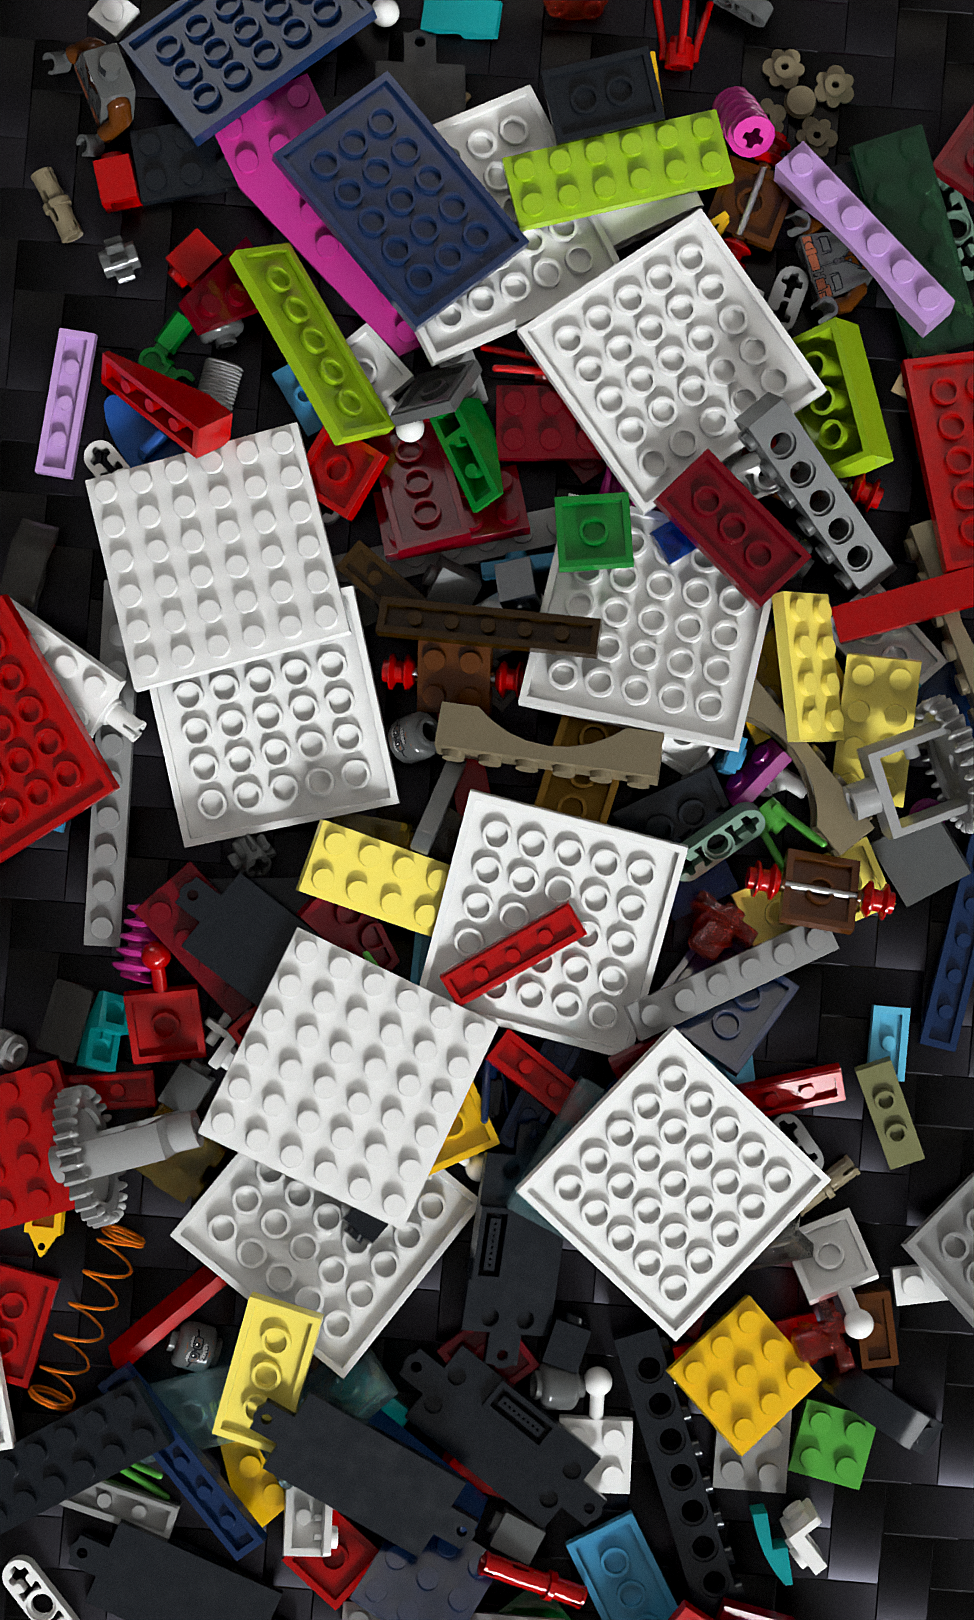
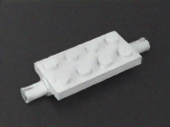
(86, 681)

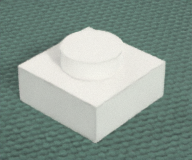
(114, 16)

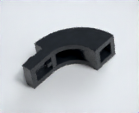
(884, 1408)

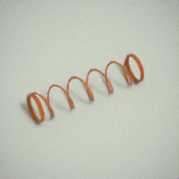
(137, 1242)

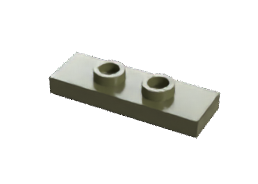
(889, 1112)

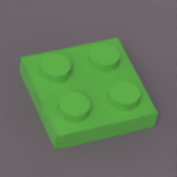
(831, 1443)

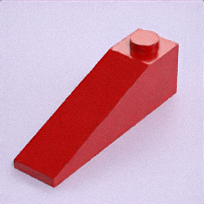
(175, 408)

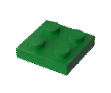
(594, 532)

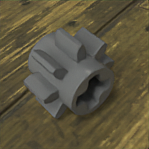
(119, 259)
(252, 855)

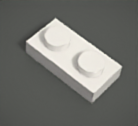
(913, 1286)

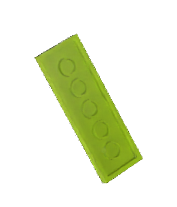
(617, 170)
(311, 343)

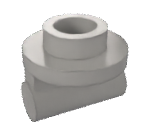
(12, 1050)

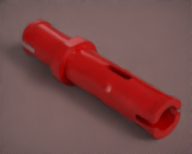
(545, 1584)

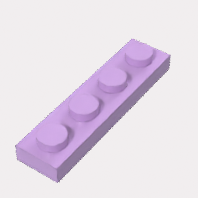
(66, 403)

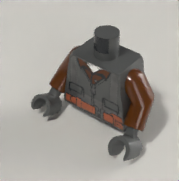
(105, 86)
(833, 271)

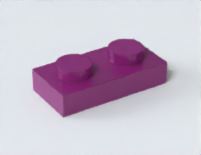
(757, 774)

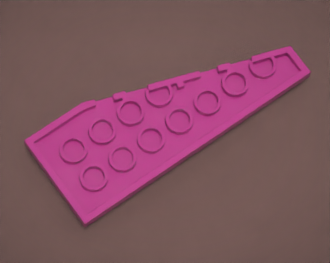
(249, 150)

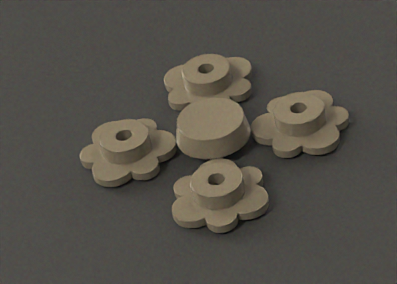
(801, 100)

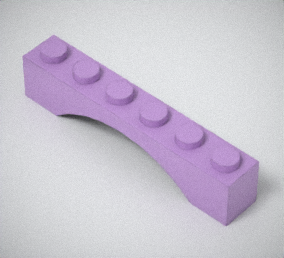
(832, 203)

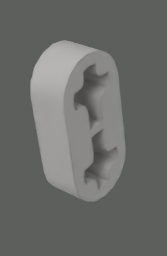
(794, 303)
(802, 1136)

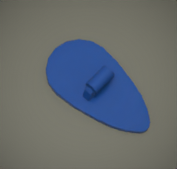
(135, 435)

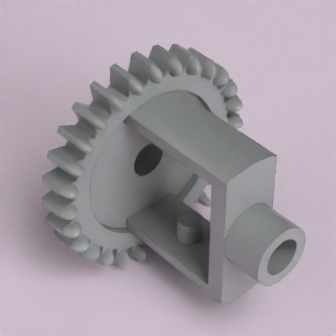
(951, 754)
(94, 1156)

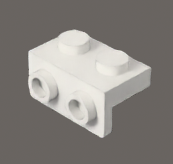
(797, 1522)
(307, 1526)

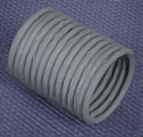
(220, 381)

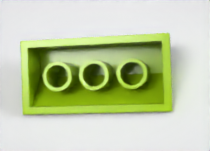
(848, 417)

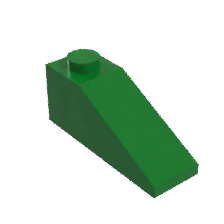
(472, 451)

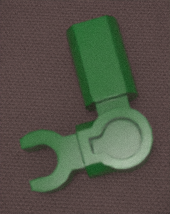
(168, 342)

